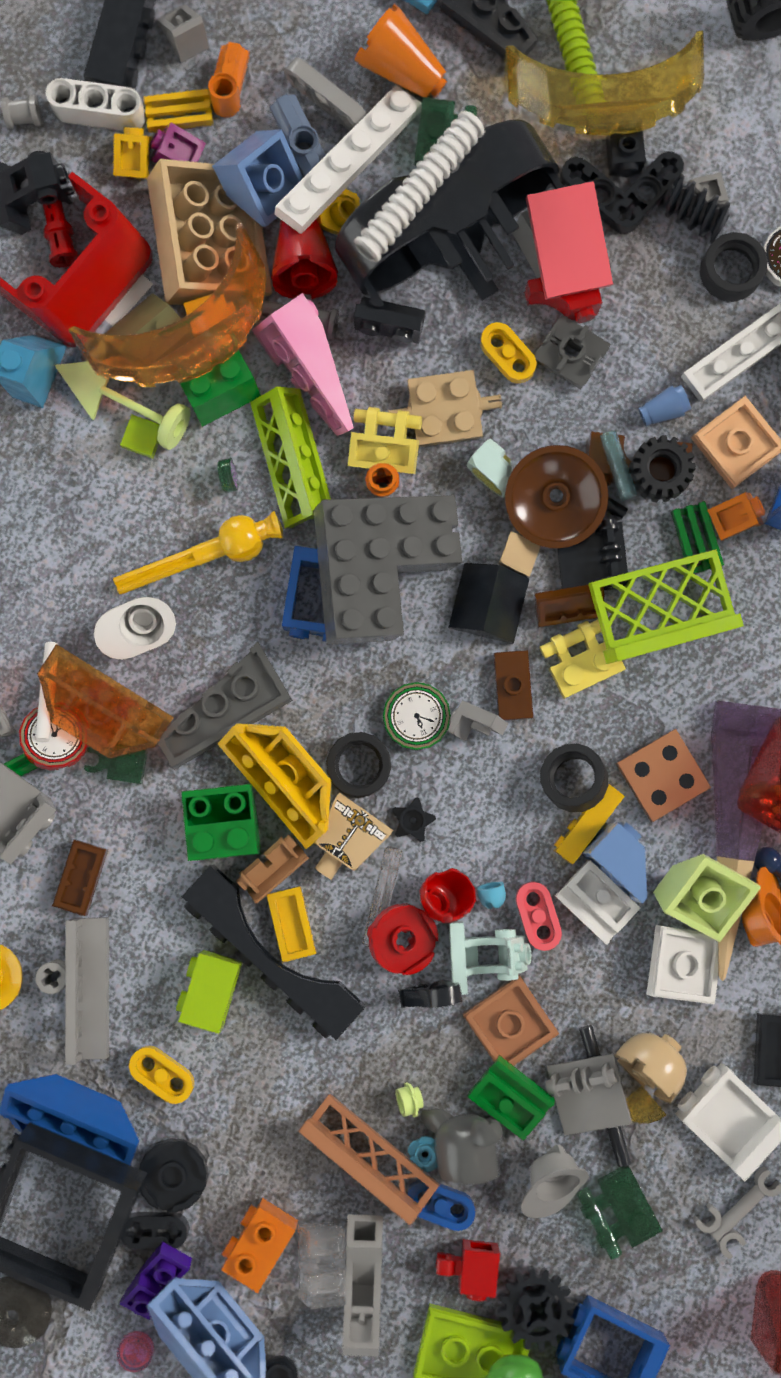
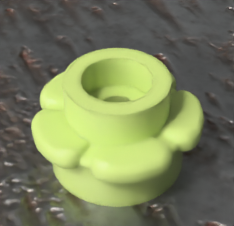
(409, 1100)

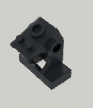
(46, 182)

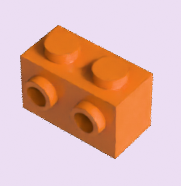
(259, 1244)

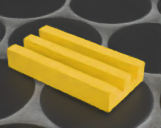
(178, 105)

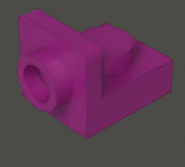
(176, 144)

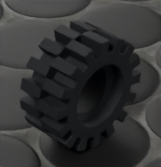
(676, 454)

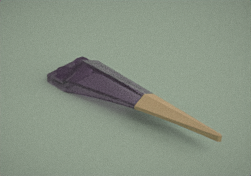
(736, 741)

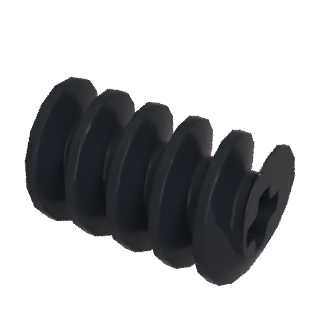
(695, 208)

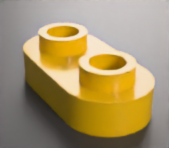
(510, 353)
(160, 1077)

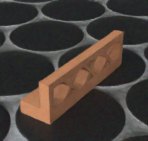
(361, 1169)

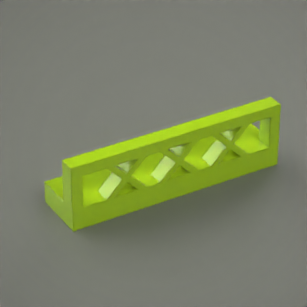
(296, 452)

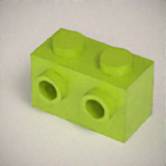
(209, 991)

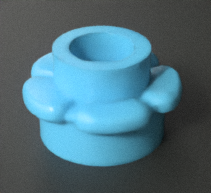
(415, 1151)

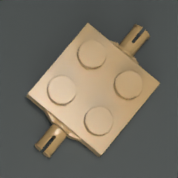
(448, 407)

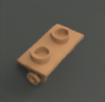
(283, 860)

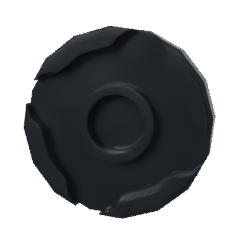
(174, 1175)

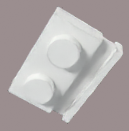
(597, 901)

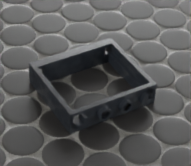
(39, 1269)

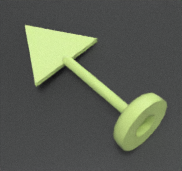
(90, 389)

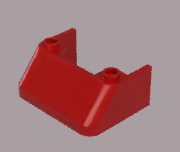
(94, 279)

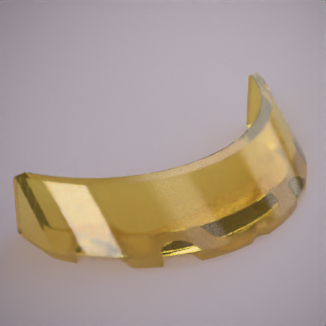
(606, 101)

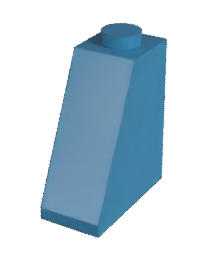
(29, 367)

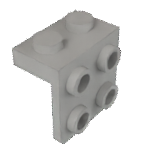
(22, 814)

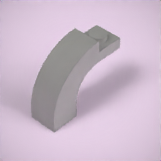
(363, 1285)

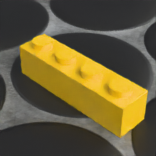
(587, 826)

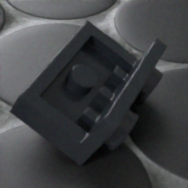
(392, 321)

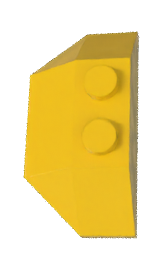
(282, 776)

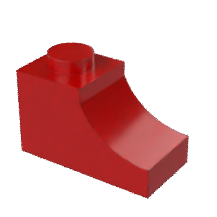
(576, 307)

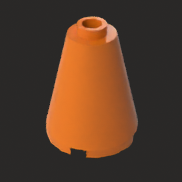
(402, 55)

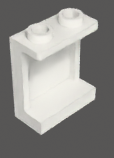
(731, 1120)

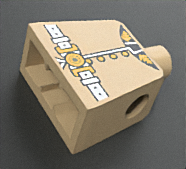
(350, 837)

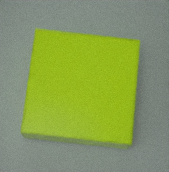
(141, 436)

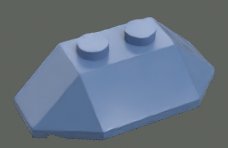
(207, 1330)

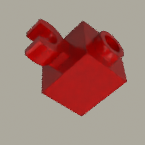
(476, 1268)

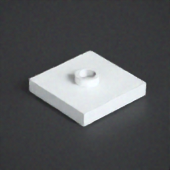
(683, 965)

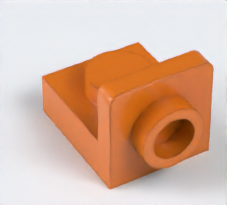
(737, 515)

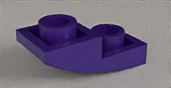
(153, 1276)

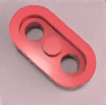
(538, 915)

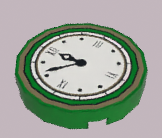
(416, 716)

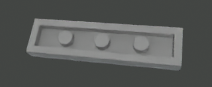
(86, 989)

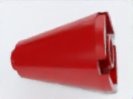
(303, 263)

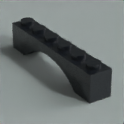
(325, 1001)

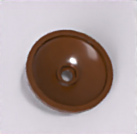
(563, 521)

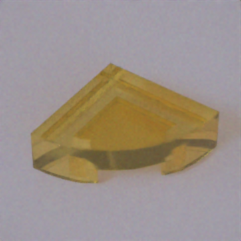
(643, 1107)

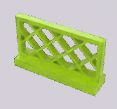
(670, 635)

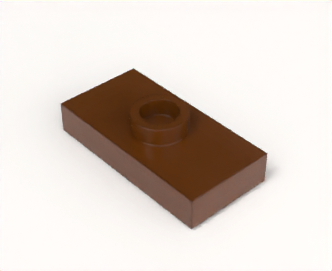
(565, 605)
(513, 685)
(80, 877)

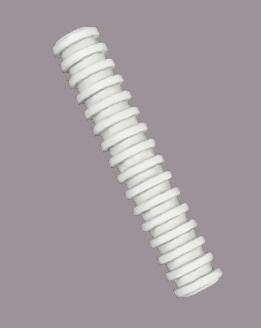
(422, 183)

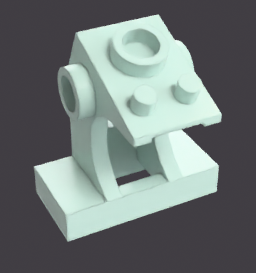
(512, 954)

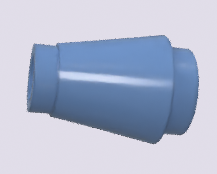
(665, 406)

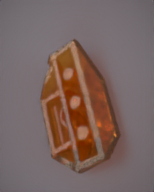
(99, 707)

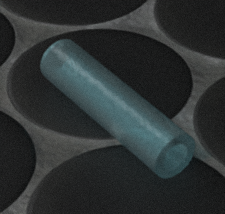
(618, 465)

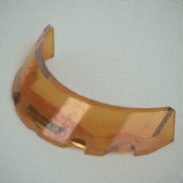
(192, 343)

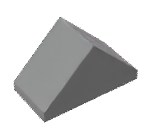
(184, 32)

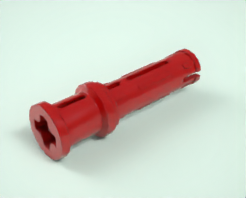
(59, 235)

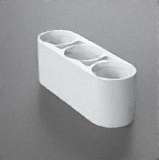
(85, 94)

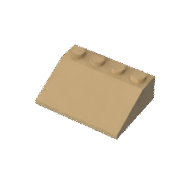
(196, 229)

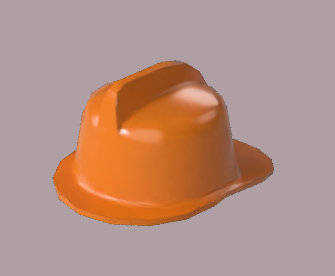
(763, 913)

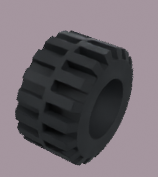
(755, 18)

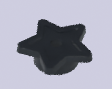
(422, 820)

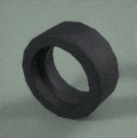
(745, 245)
(337, 750)
(556, 759)

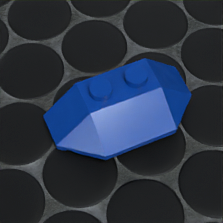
(72, 1113)

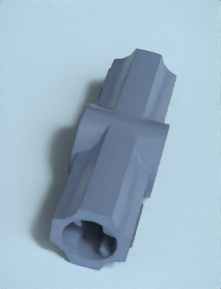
(297, 129)

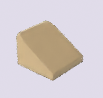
(519, 554)

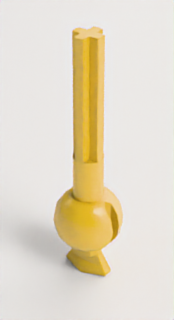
(238, 539)

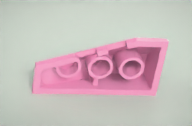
(299, 342)

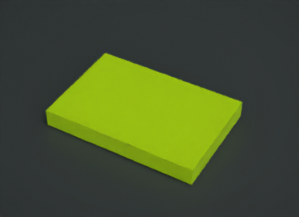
(461, 1344)

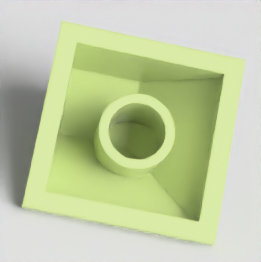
(705, 895)

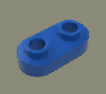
(439, 1206)

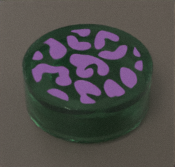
(227, 475)

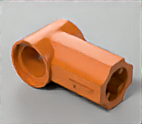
(228, 79)

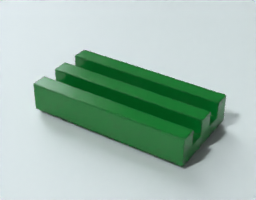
(708, 530)

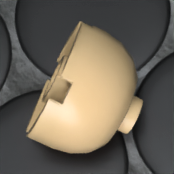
(654, 1063)

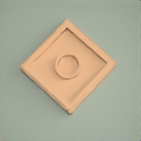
(738, 442)

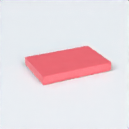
(569, 240)

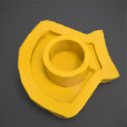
(338, 212)

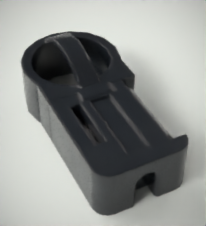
(434, 995)

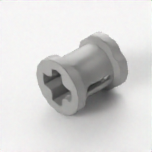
(21, 111)
(43, 980)

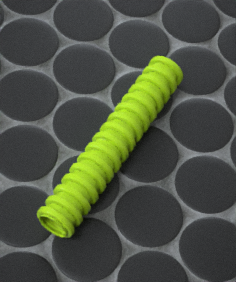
(571, 36)

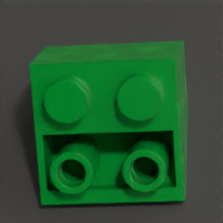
(221, 390)
(220, 822)

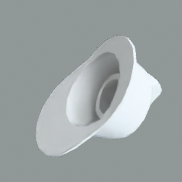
(134, 628)

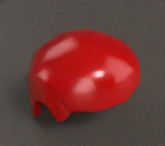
(447, 895)

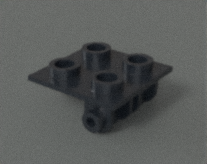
(594, 558)

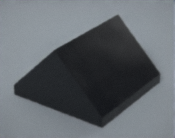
(489, 601)

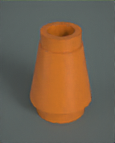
(382, 473)

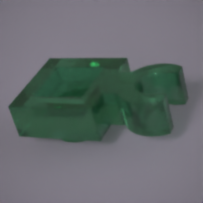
(122, 768)

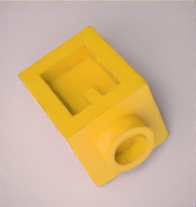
(131, 153)

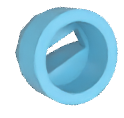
(492, 894)

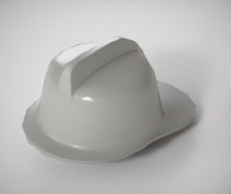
(553, 1183)

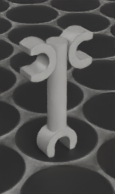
(721, 1227)

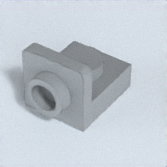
(472, 717)

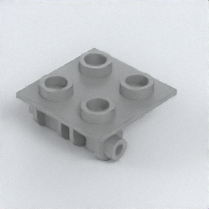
(588, 1094)

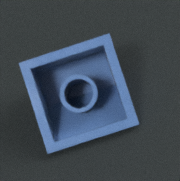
(259, 174)
(621, 858)

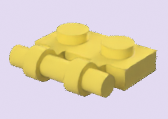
(372, 449)
(584, 669)

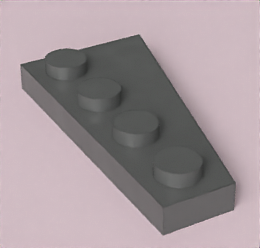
(241, 697)

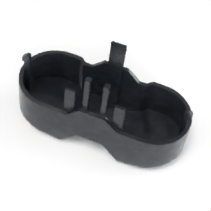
(451, 227)

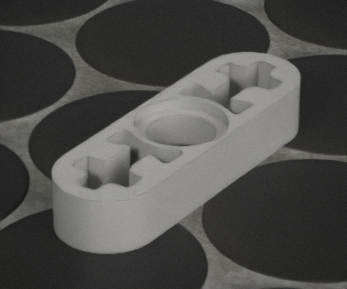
(324, 93)

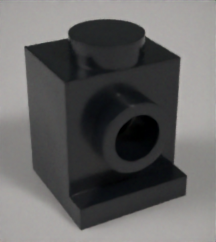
(625, 153)

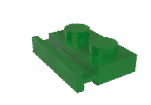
(511, 1098)

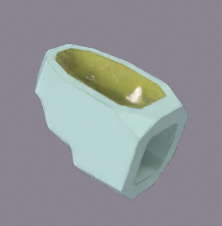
(491, 467)

